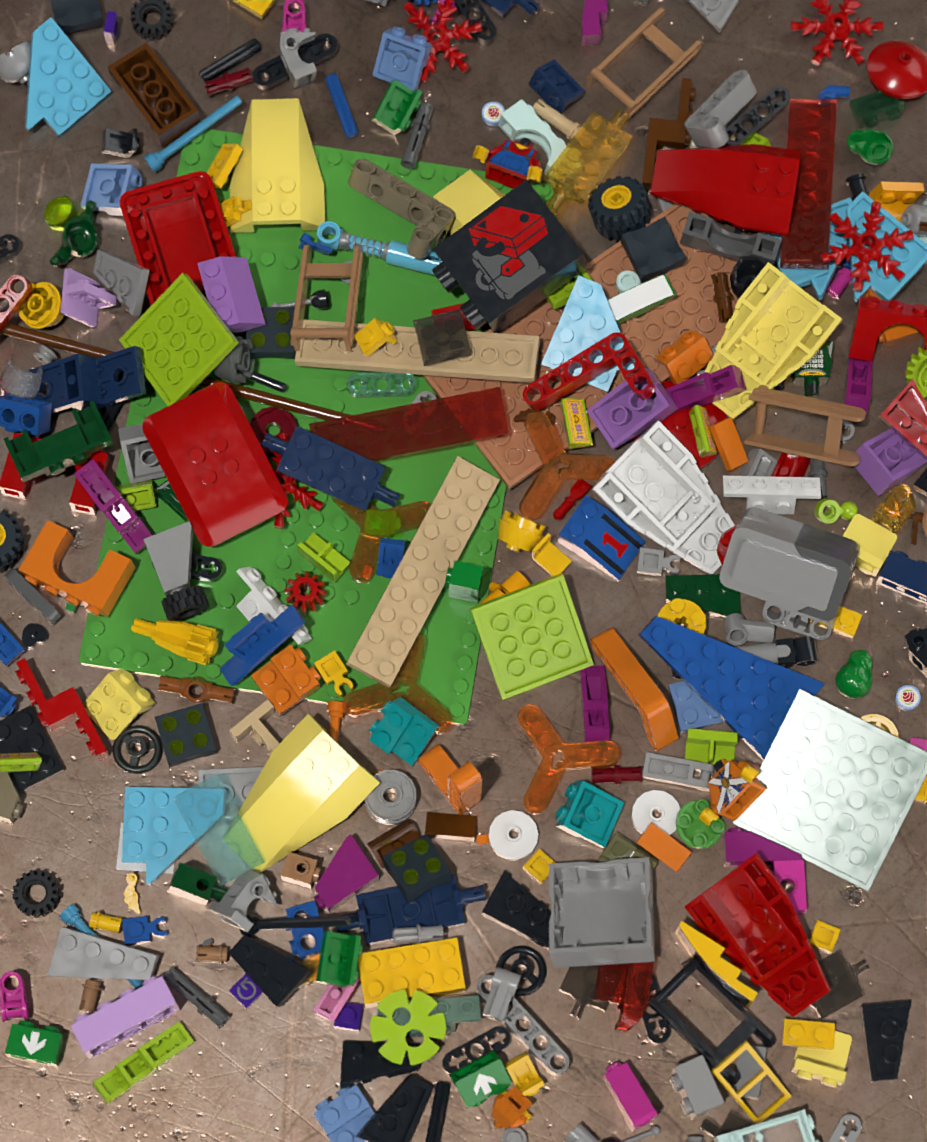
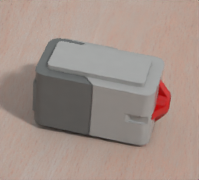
(789, 568)

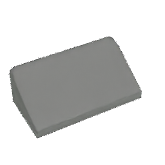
(759, 464)
(747, 1069)

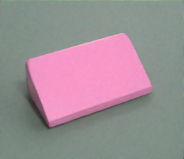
(333, 1001)

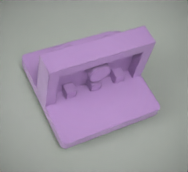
(83, 298)

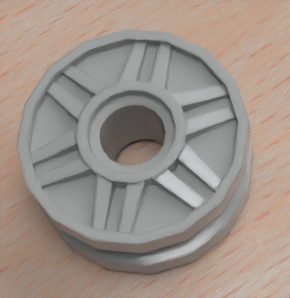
(392, 812)

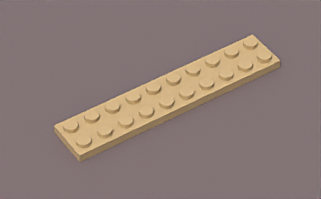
(491, 358)
(422, 572)

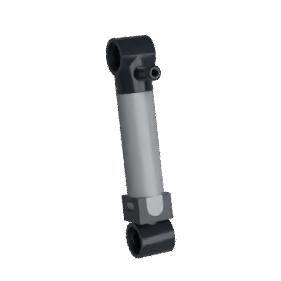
(783, 652)

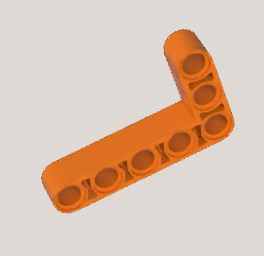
(638, 686)
(459, 785)

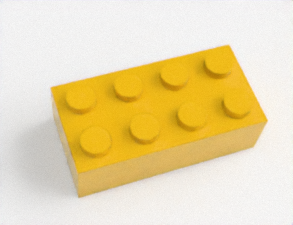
(421, 967)

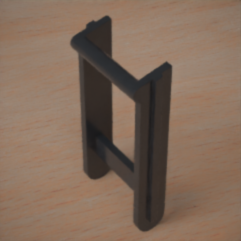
(748, 1025)

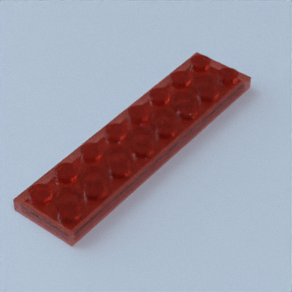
(813, 133)
(419, 426)

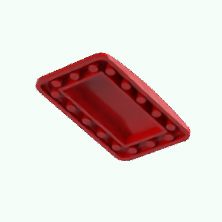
(175, 228)
(215, 464)

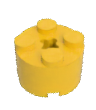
(686, 613)

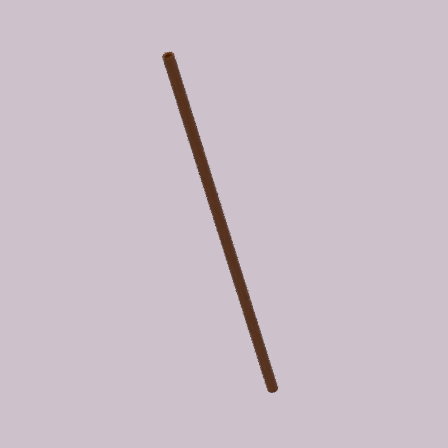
(238, 390)

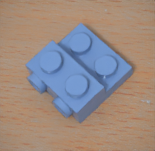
(402, 57)
(107, 184)
(344, 1115)

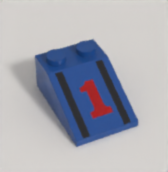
(601, 538)

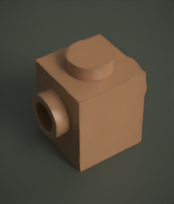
(297, 862)

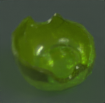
(59, 212)

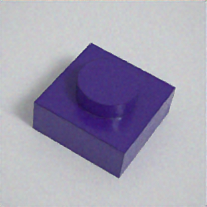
(349, 1017)

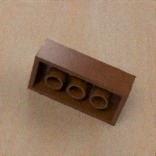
(154, 95)

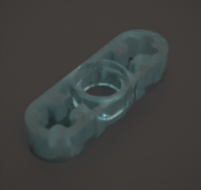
(374, 392)

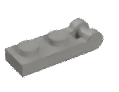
(676, 771)

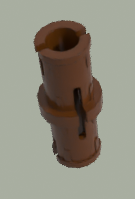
(722, 296)

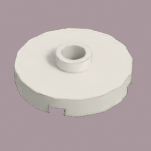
(652, 801)
(515, 848)

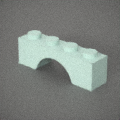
(522, 122)

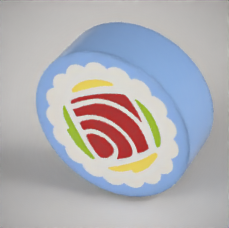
(491, 113)
(907, 698)

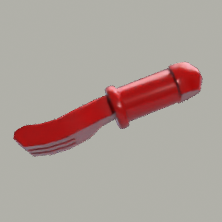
(577, 492)

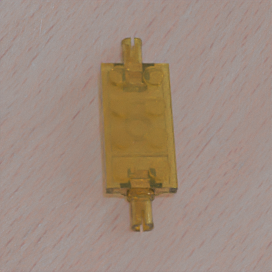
(587, 159)

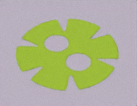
(419, 1008)

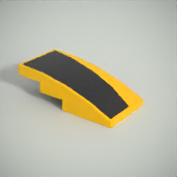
(708, 955)

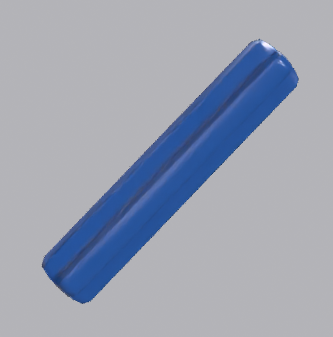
(341, 106)

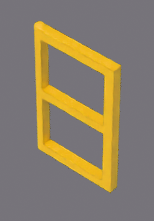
(765, 1071)

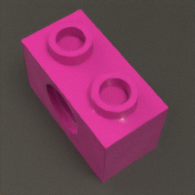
(793, 873)

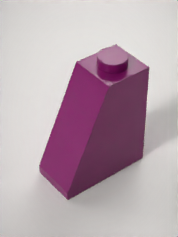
(345, 876)

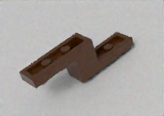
(668, 134)

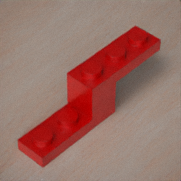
(61, 709)

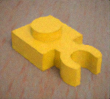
(333, 670)

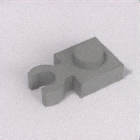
(653, 562)

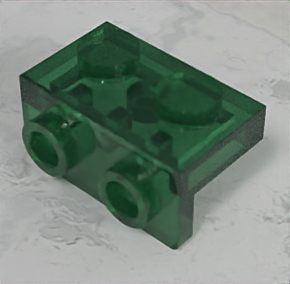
(874, 108)

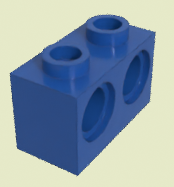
(24, 411)
(300, 934)

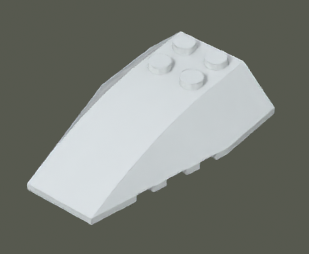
(666, 497)

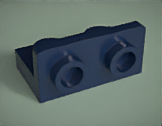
(555, 86)

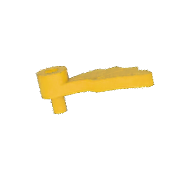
(130, 894)

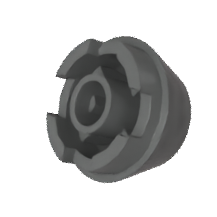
(237, 363)

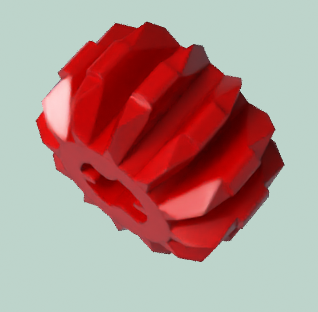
(305, 582)

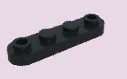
(308, 53)

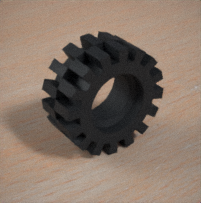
(151, 30)
(185, 603)
(22, 886)

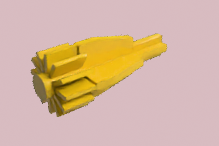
(182, 638)

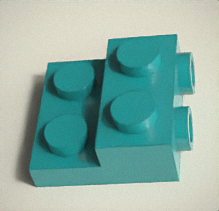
(403, 730)
(589, 813)

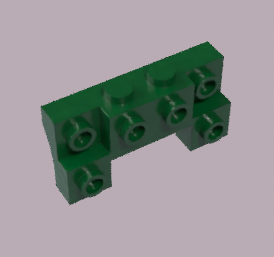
(60, 449)

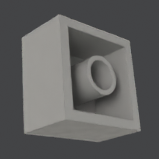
(696, 1088)

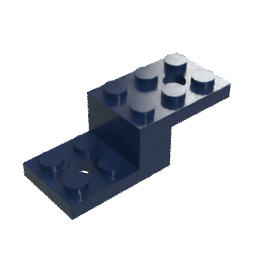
(85, 379)

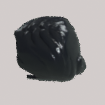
(744, 274)

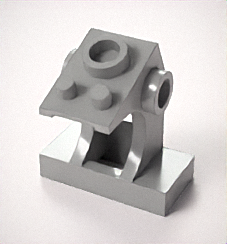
(298, 71)
(243, 891)

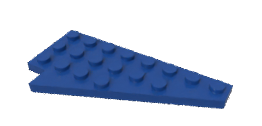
(736, 685)

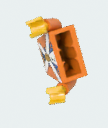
(732, 790)

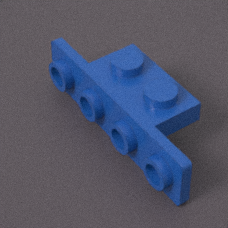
(258, 641)

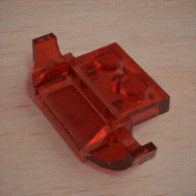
(627, 987)

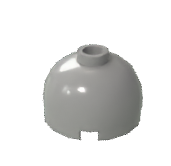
(16, 64)

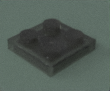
(442, 337)

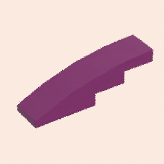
(113, 505)

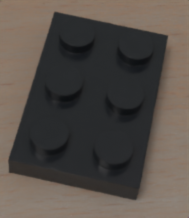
(24, 734)

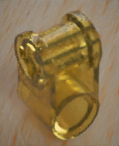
(894, 512)

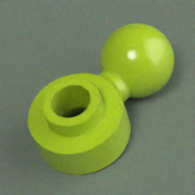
(846, 510)

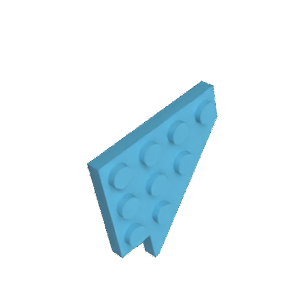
(911, 256)
(582, 324)
(154, 829)

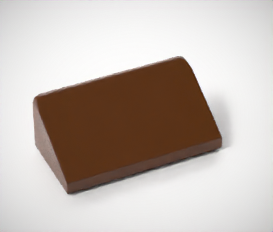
(450, 826)
(392, 840)

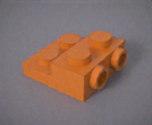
(286, 679)

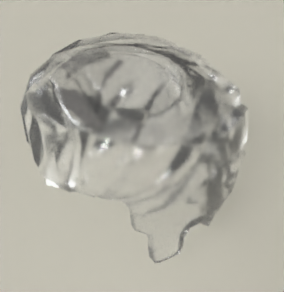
(20, 382)

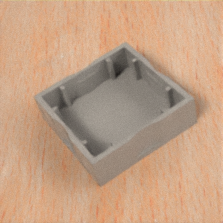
(601, 913)

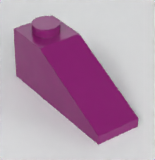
(858, 383)
(741, 845)

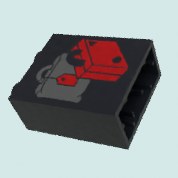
(508, 259)

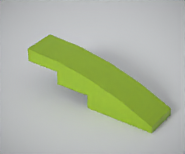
(143, 1062)

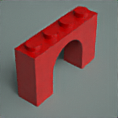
(876, 315)
(80, 500)

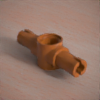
(182, 687)

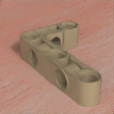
(429, 215)

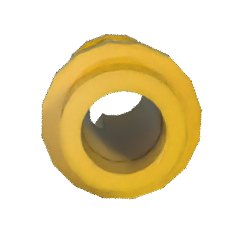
(105, 922)

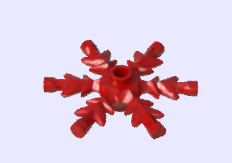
(836, 27)
(440, 29)
(869, 240)
(289, 486)

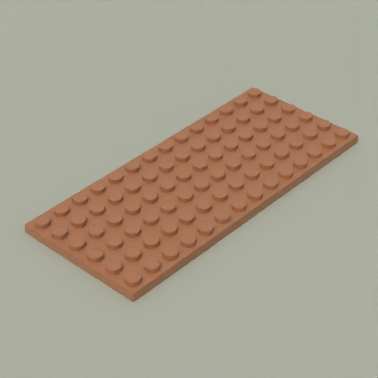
(691, 309)

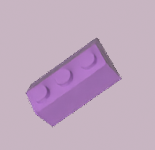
(232, 292)

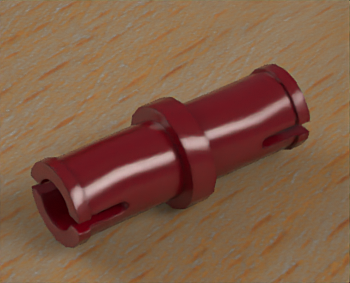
(228, 81)
(616, 775)

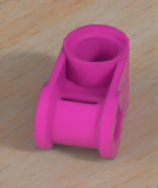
(291, 20)
(13, 999)

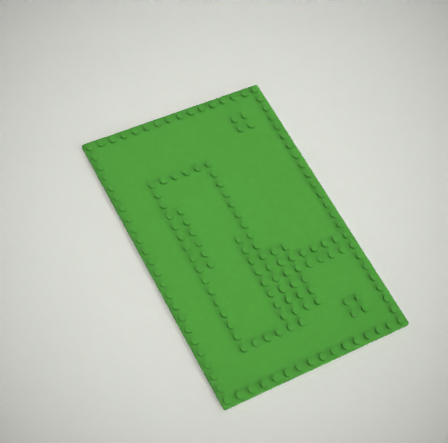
(384, 294)

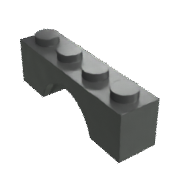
(706, 235)

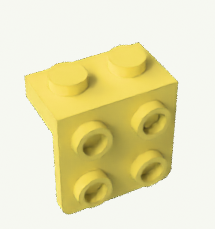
(873, 543)
(117, 702)
(823, 1063)

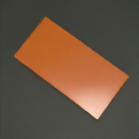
(728, 443)
(664, 846)

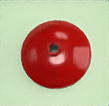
(898, 69)

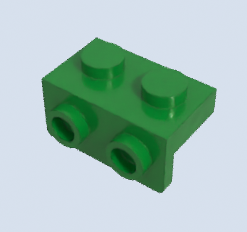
(396, 107)
(339, 959)

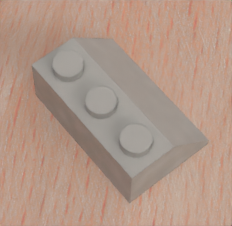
(138, 455)

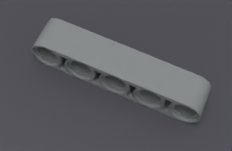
(527, 1037)

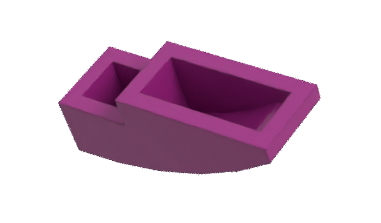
(593, 14)
(707, 388)
(594, 704)

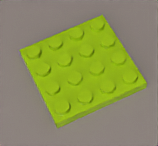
(179, 340)
(531, 636)

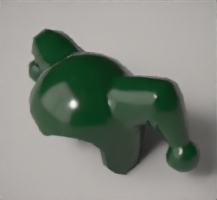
(77, 238)

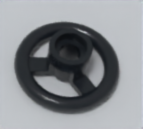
(523, 952)

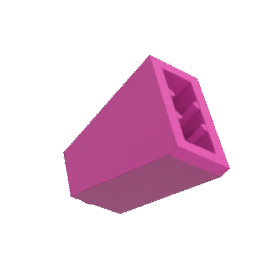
(629, 1096)

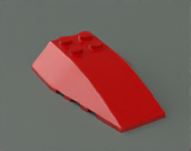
(732, 183)
(762, 934)

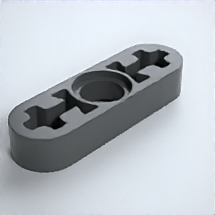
(32, 596)

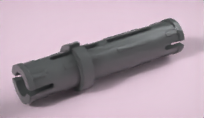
(424, 114)
(218, 1017)

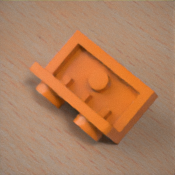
(685, 356)

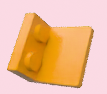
(896, 196)

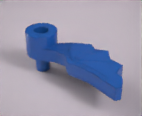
(306, 240)

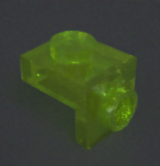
(381, 523)

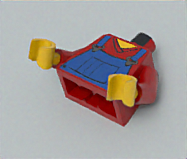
(510, 162)

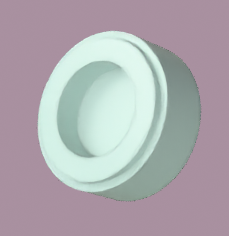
(627, 280)

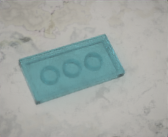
(218, 829)

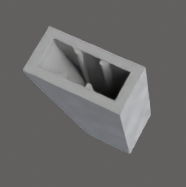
(172, 556)

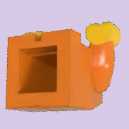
(511, 1109)

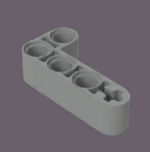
(708, 121)

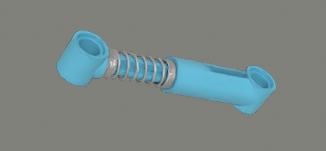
(393, 252)

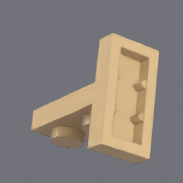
(253, 722)

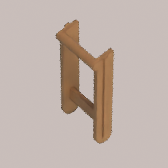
(663, 43)
(327, 270)
(835, 411)

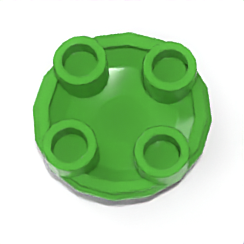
(693, 830)

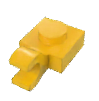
(233, 208)

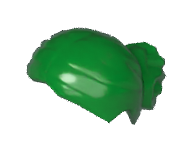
(871, 145)
(855, 677)

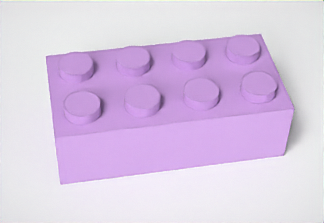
(124, 1017)

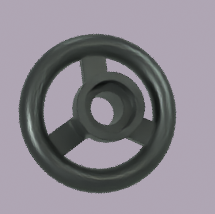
(133, 741)

